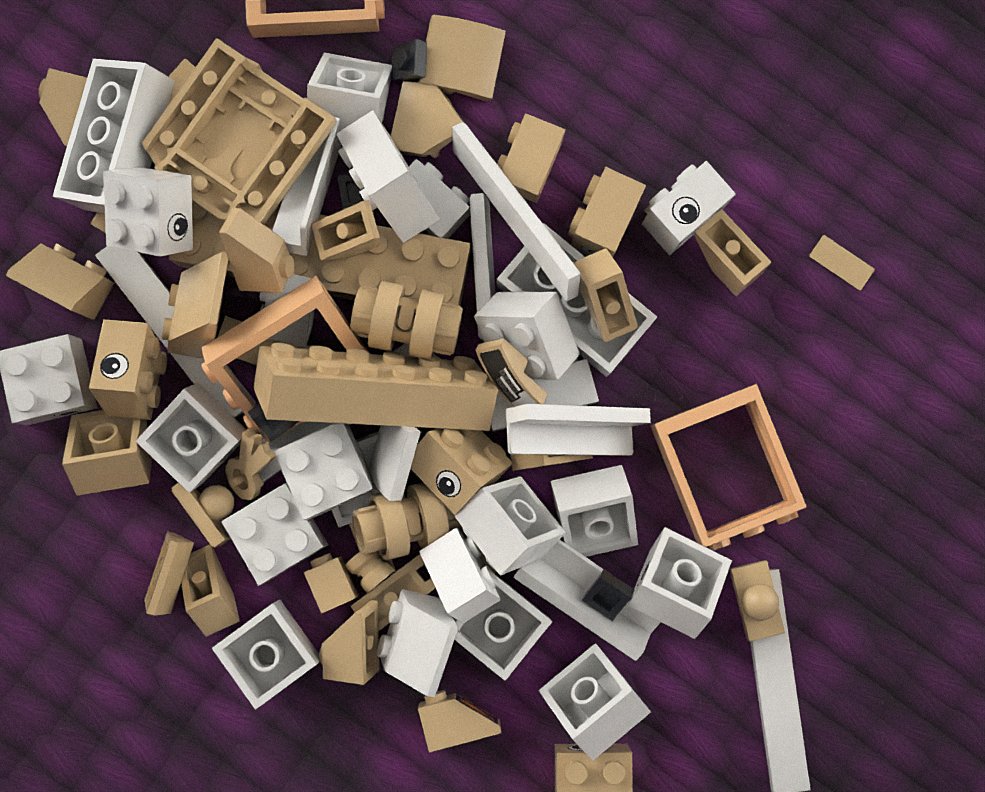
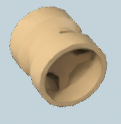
(371, 568)

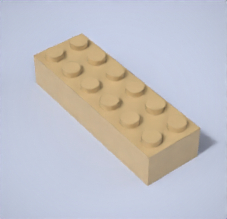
(373, 388)

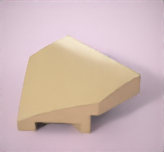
(423, 120)

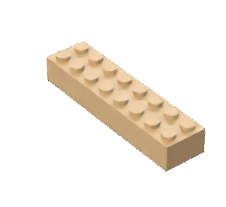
(418, 263)

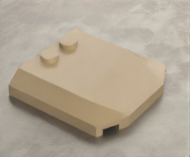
(237, 135)

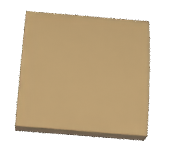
(463, 56)

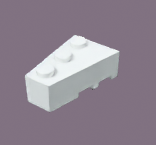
(386, 177)

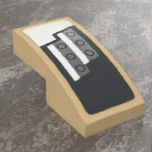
(506, 370)

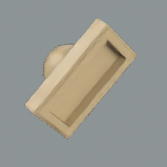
(208, 510)
(757, 600)

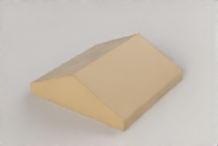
(168, 574)

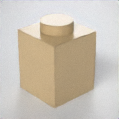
(330, 582)

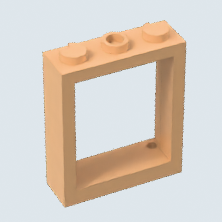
(313, 22)
(261, 327)
(749, 524)

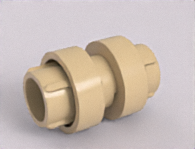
(383, 309)
(395, 524)

